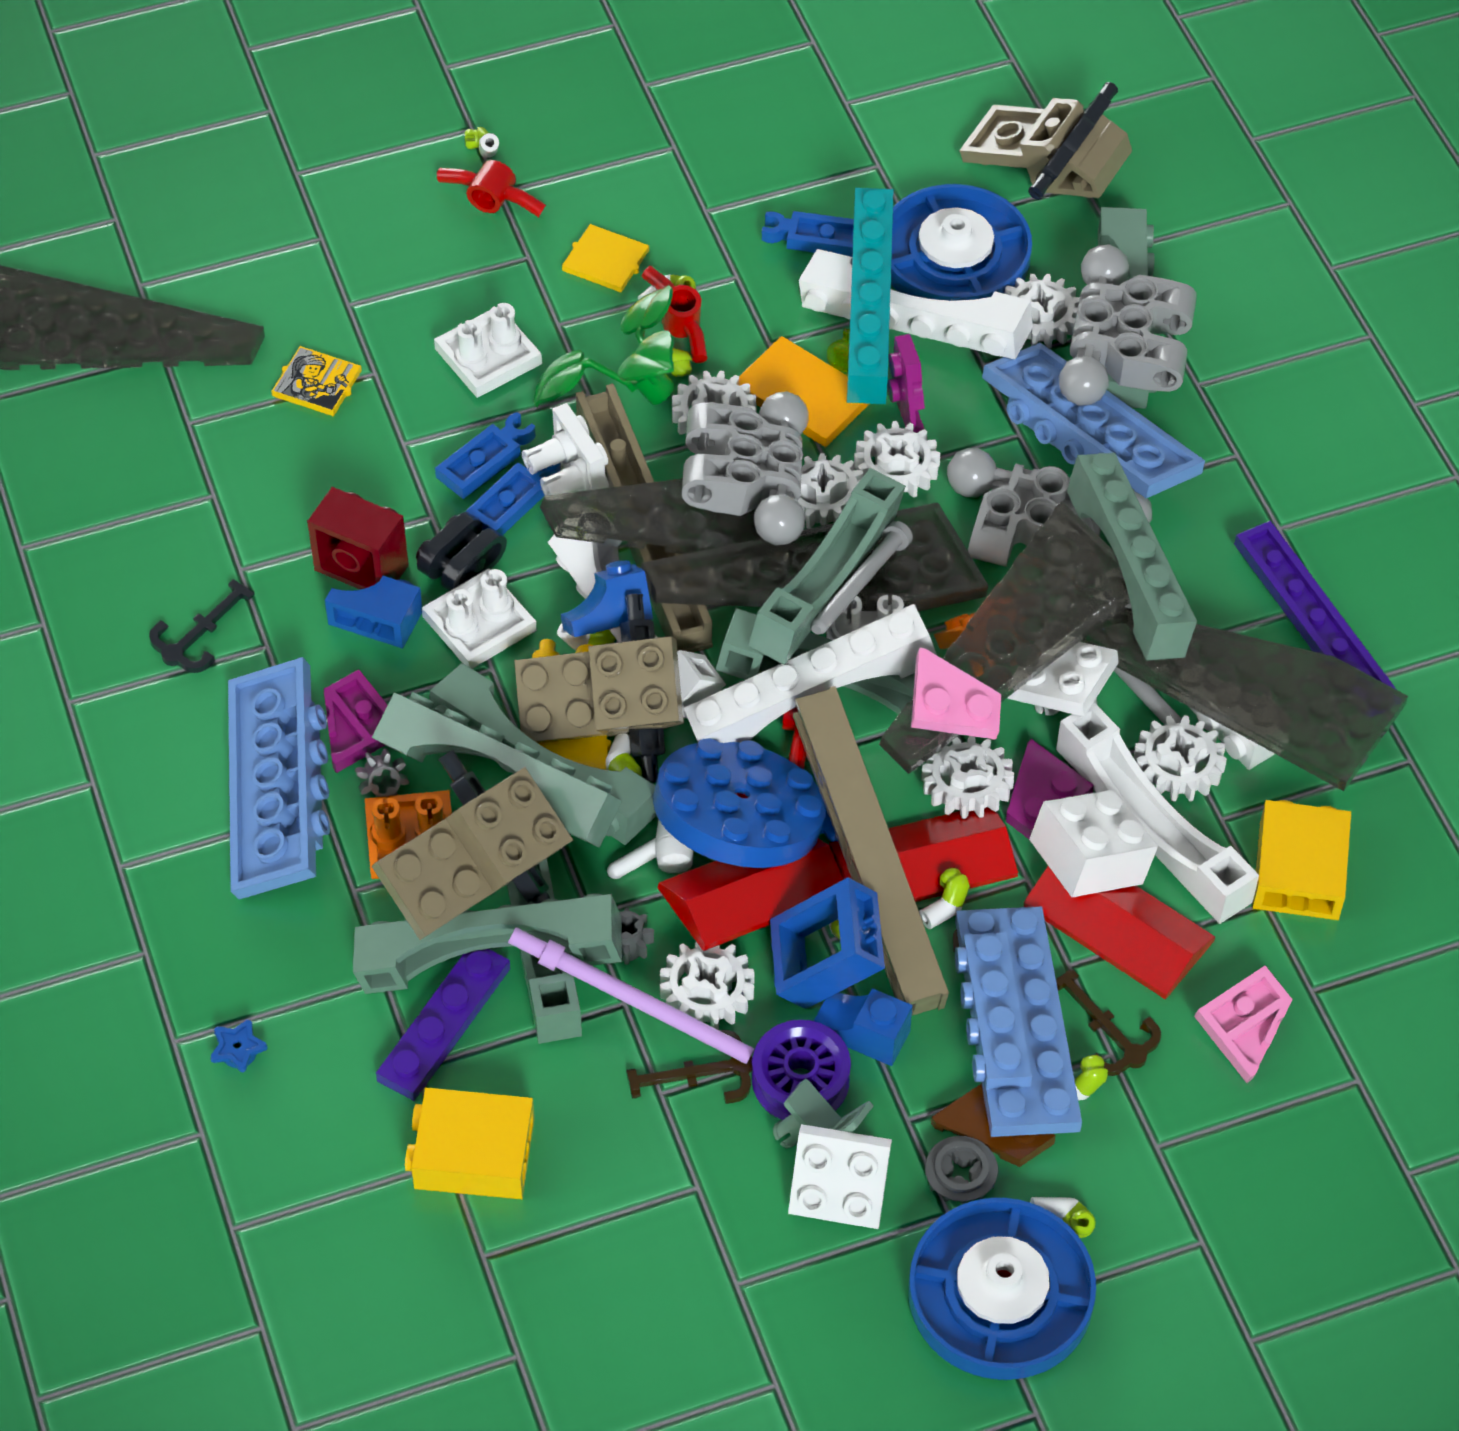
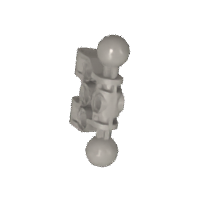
(1117, 328)
(749, 463)
(1015, 505)

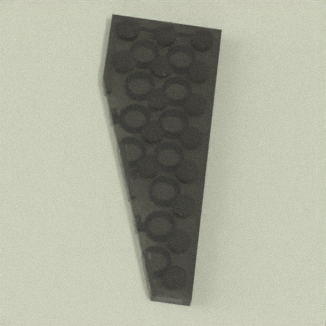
(73, 323)
(928, 573)
(1272, 693)

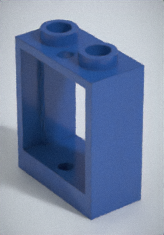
(860, 939)

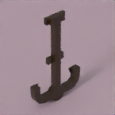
(1134, 1054)
(692, 1072)

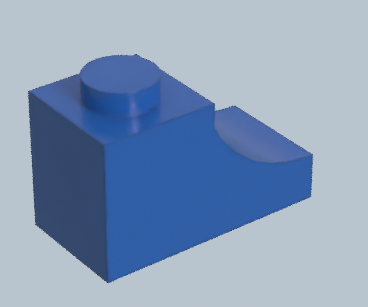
(606, 603)
(377, 612)
(869, 1023)

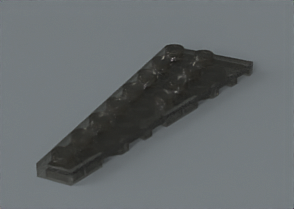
(1039, 610)

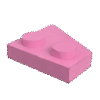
(952, 700)
(1246, 1020)

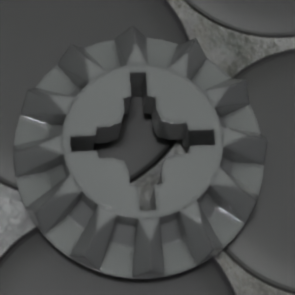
(964, 1152)

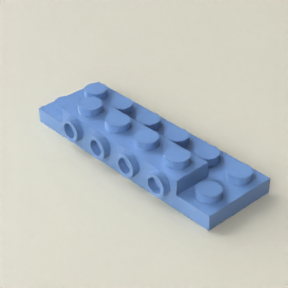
(1146, 452)
(275, 778)
(1016, 1022)

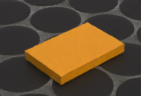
(818, 384)

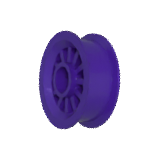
(775, 1064)

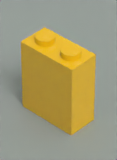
(1302, 859)
(471, 1143)

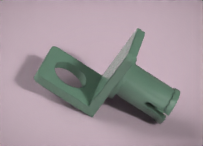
(812, 1109)

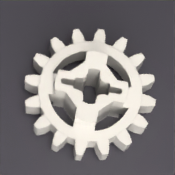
(1051, 307)
(709, 391)
(898, 456)
(836, 480)
(1179, 755)
(971, 777)
(707, 983)

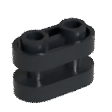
(460, 551)

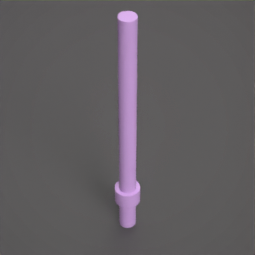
(553, 955)

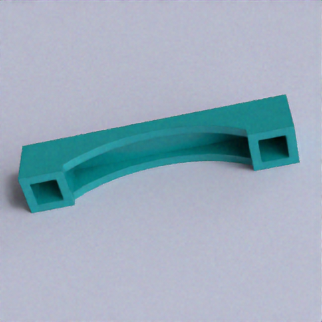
(870, 296)

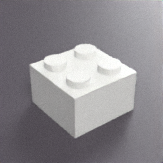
(1093, 843)

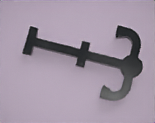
(173, 653)

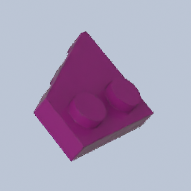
(906, 381)
(352, 718)
(1039, 780)

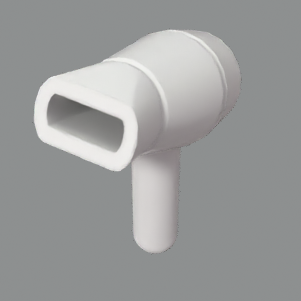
(670, 854)

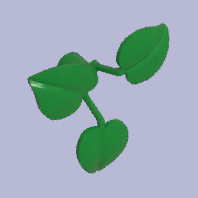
(641, 370)

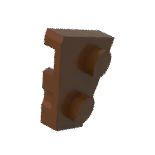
(969, 1118)

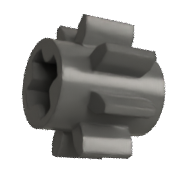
(374, 767)
(634, 935)

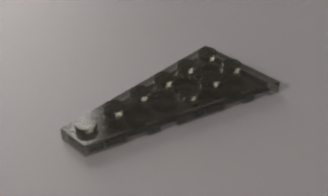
(644, 516)

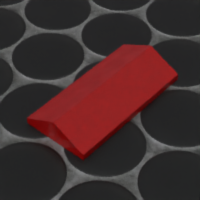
(931, 846)
(733, 900)
(1125, 930)

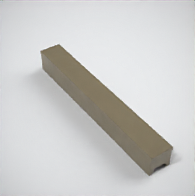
(627, 466)
(869, 848)

